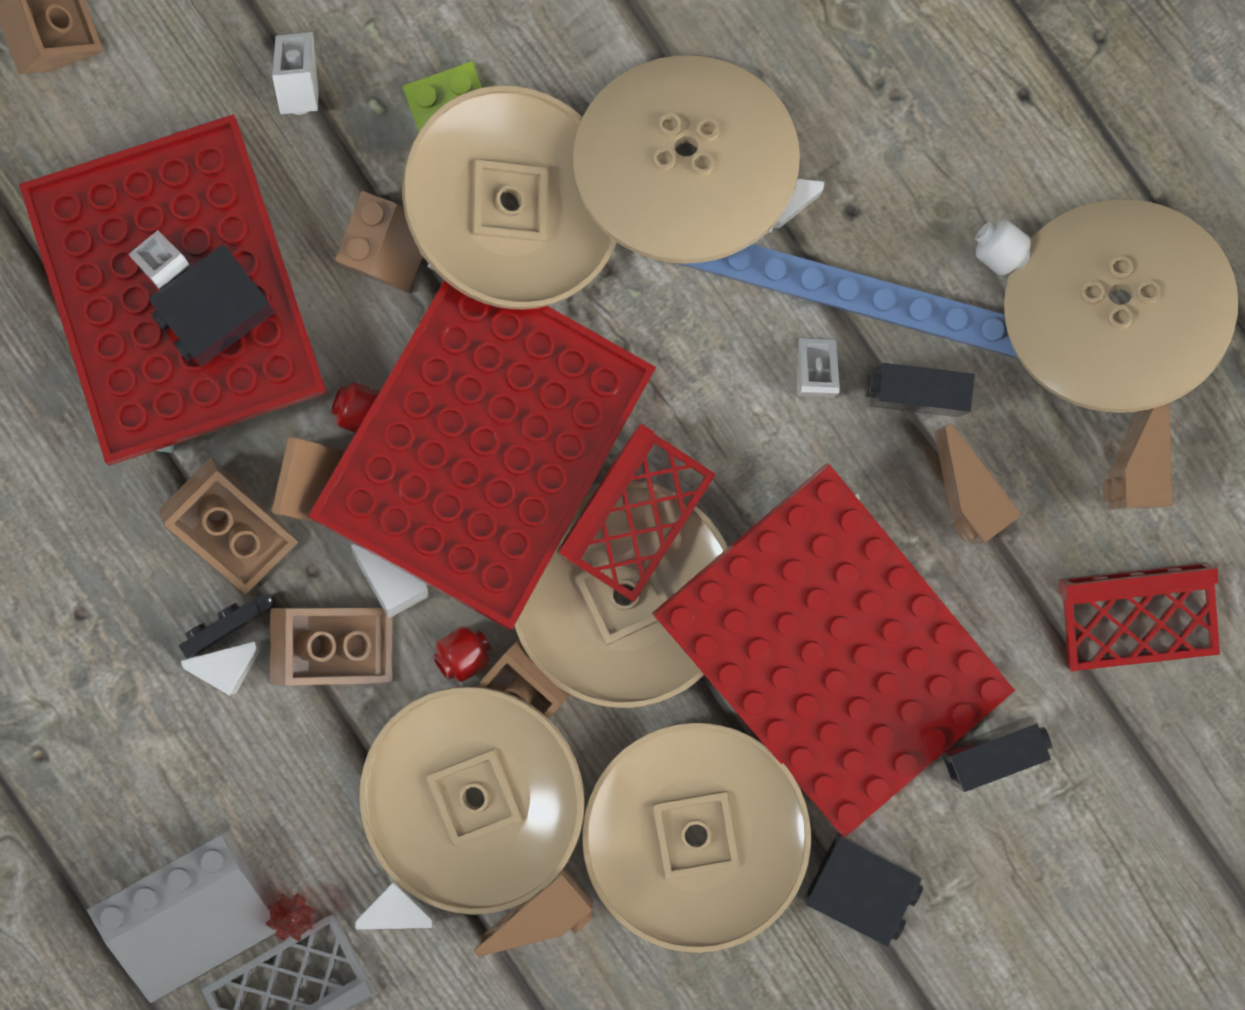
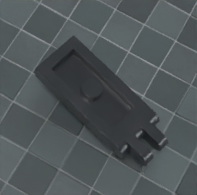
(230, 620)

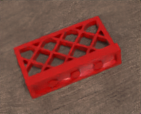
(607, 495)
(1143, 584)

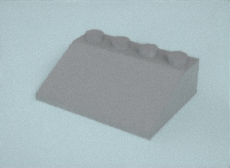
(185, 917)

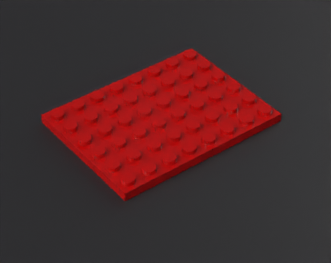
(198, 196)
(482, 449)
(834, 650)

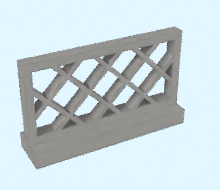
(344, 998)

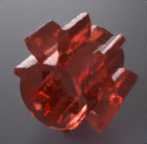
(290, 917)

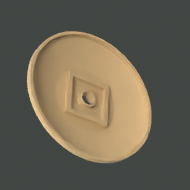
(452, 191)
(696, 203)
(1129, 352)
(612, 650)
(430, 833)
(705, 892)

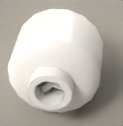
(1002, 247)

